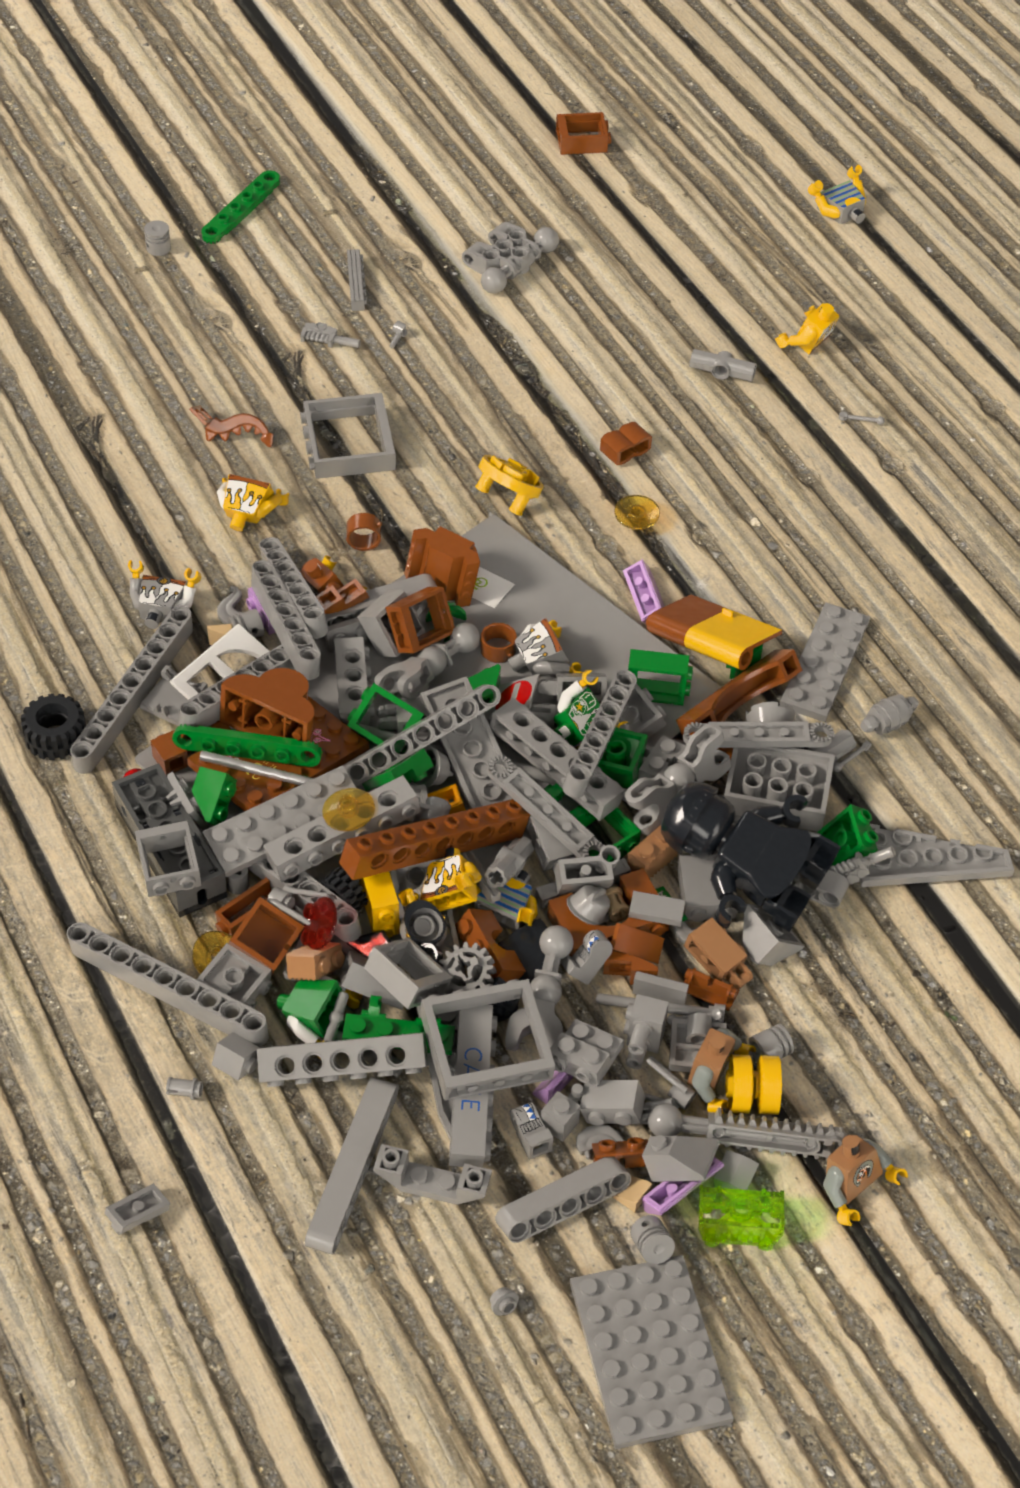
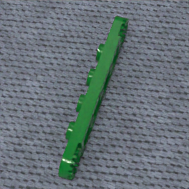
(240, 206)
(247, 745)

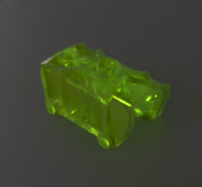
(741, 1227)

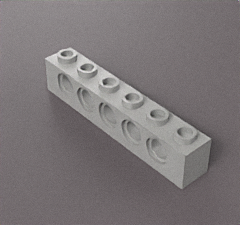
(552, 755)
(317, 841)
(271, 1058)

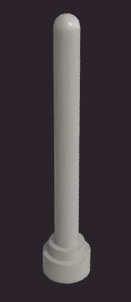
(673, 1008)

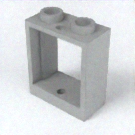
(175, 836)
(429, 975)

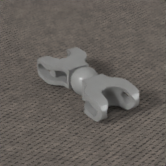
(694, 765)

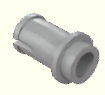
(184, 1087)

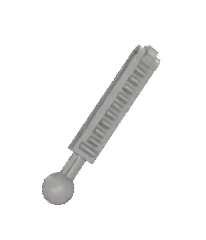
(750, 1131)

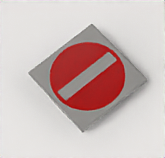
(522, 690)

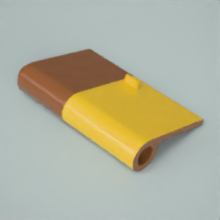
(711, 630)

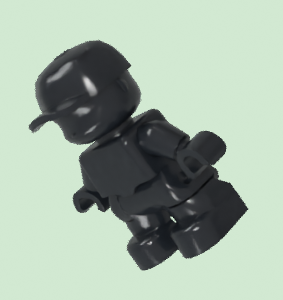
(752, 853)

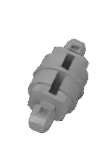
(889, 714)

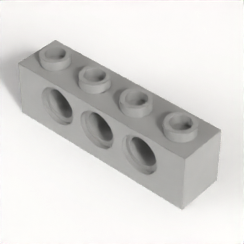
(352, 676)

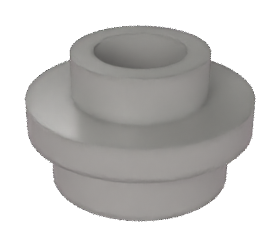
(504, 1301)

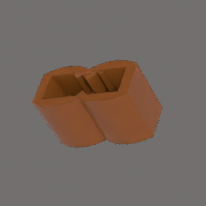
(625, 443)

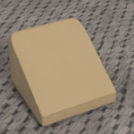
(215, 632)
(635, 1191)

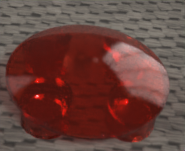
(323, 923)

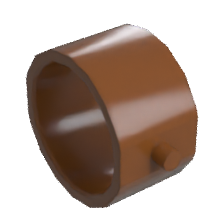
(363, 521)
(498, 630)

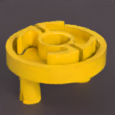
(511, 475)

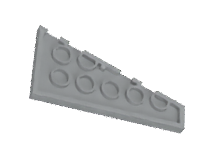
(927, 859)

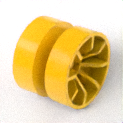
(746, 1084)

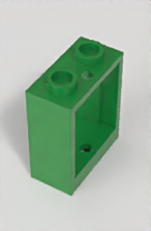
(663, 663)
(368, 697)
(619, 822)

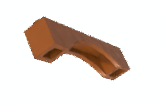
(765, 674)

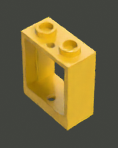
(382, 903)

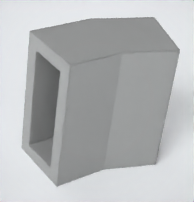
(737, 1171)

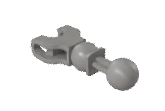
(431, 661)
(555, 943)

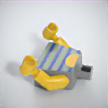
(842, 201)
(516, 903)

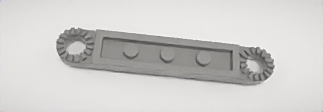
(768, 734)
(544, 808)

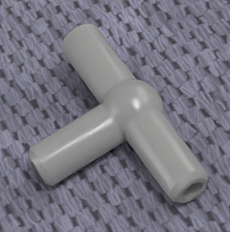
(336, 1017)

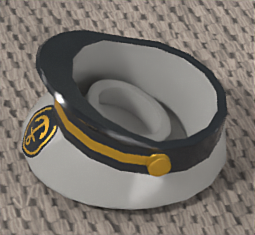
(423, 924)

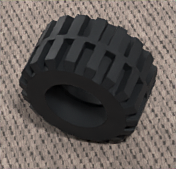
(51, 712)

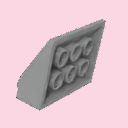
(773, 774)

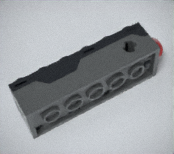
(144, 805)

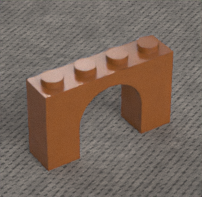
(634, 881)

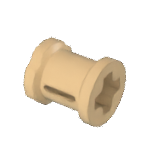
(618, 908)

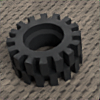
(345, 888)

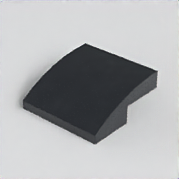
(526, 946)

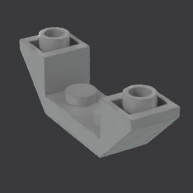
(428, 1181)

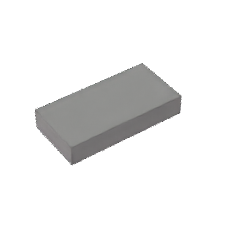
(657, 908)
(660, 988)

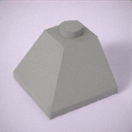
(766, 940)
(679, 1157)

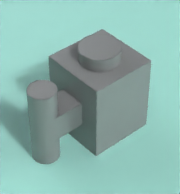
(235, 1056)
(563, 1112)

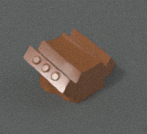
(448, 559)

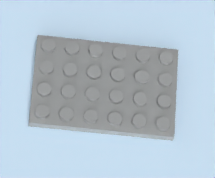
(650, 1352)

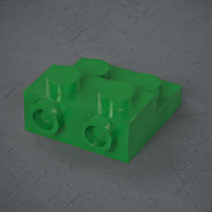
(412, 768)
(852, 833)

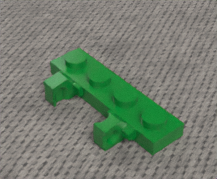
(375, 1024)

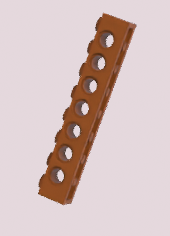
(430, 838)

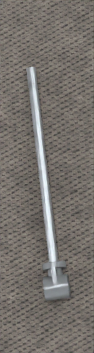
(431, 809)

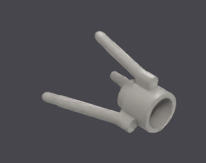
(285, 902)
(680, 1092)

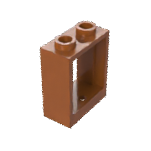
(582, 123)
(403, 625)

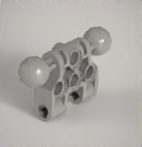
(508, 255)

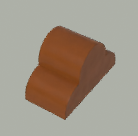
(269, 704)

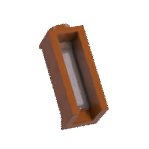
(233, 913)

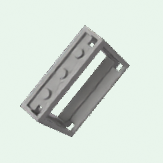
(341, 408)
(495, 1078)

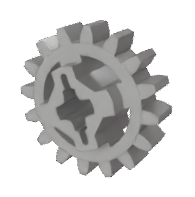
(478, 967)

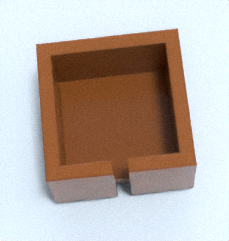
(266, 934)

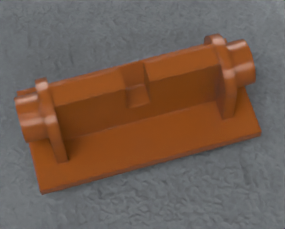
(710, 989)
(628, 1150)

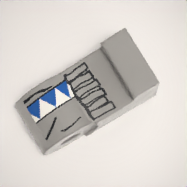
(588, 957)
(531, 1130)

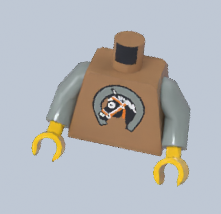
(712, 1062)
(852, 1170)

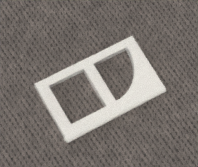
(234, 641)

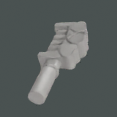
(326, 334)
(860, 865)

